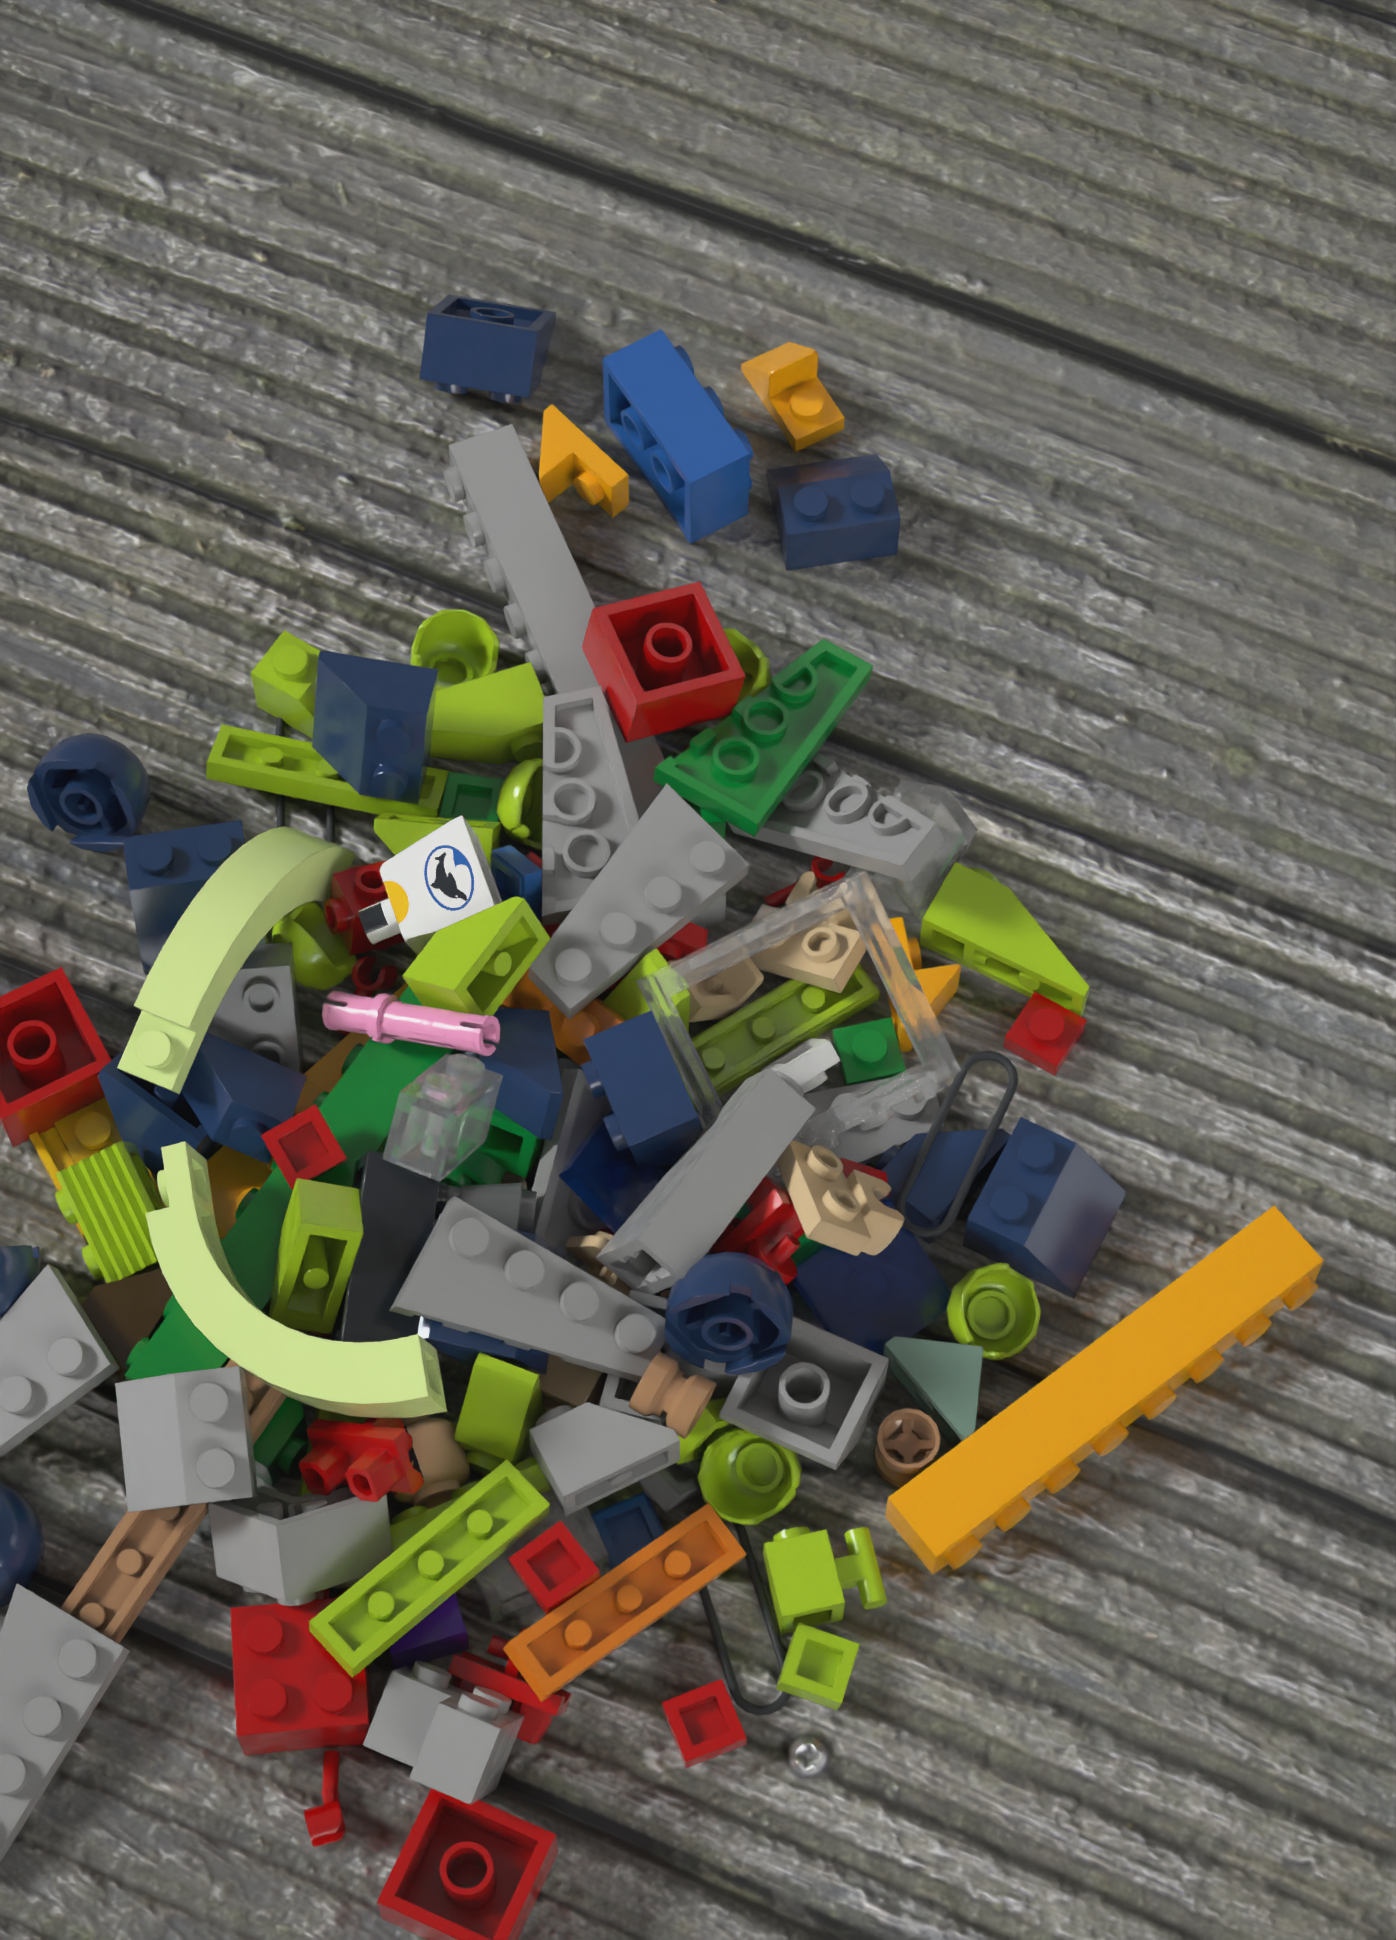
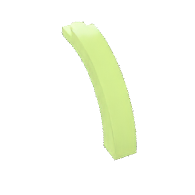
(215, 939)
(342, 1377)

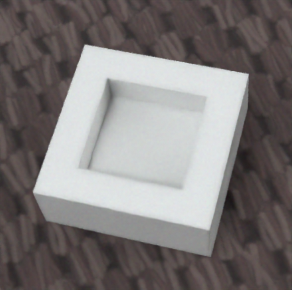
(807, 1063)

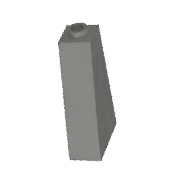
(707, 1184)

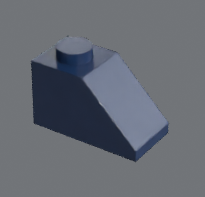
(530, 1069)
(240, 1095)
(151, 1115)
(940, 1174)

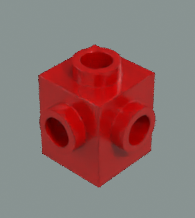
(350, 893)

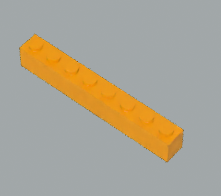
(1103, 1391)

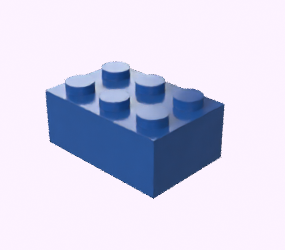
(677, 435)

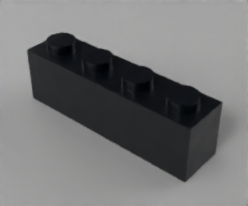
(396, 1222)

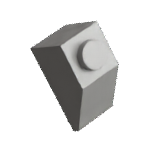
(598, 1452)

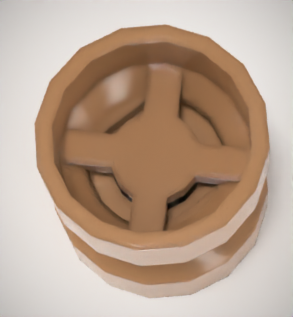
(669, 1393)
(907, 1433)

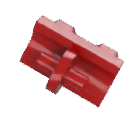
(768, 1231)
(362, 1456)
(477, 1671)

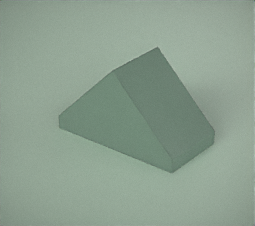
(940, 1381)

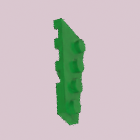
(768, 740)

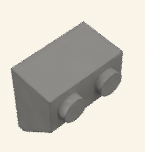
(811, 1398)
(186, 1439)

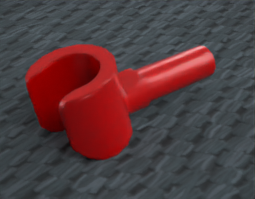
(817, 866)
(364, 983)
(326, 1821)

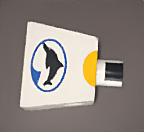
(432, 886)

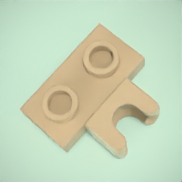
(819, 954)
(837, 1208)

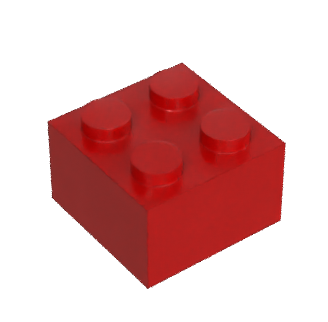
(663, 661)
(46, 1056)
(290, 1686)
(467, 1872)

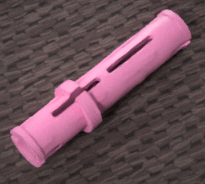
(391, 1019)

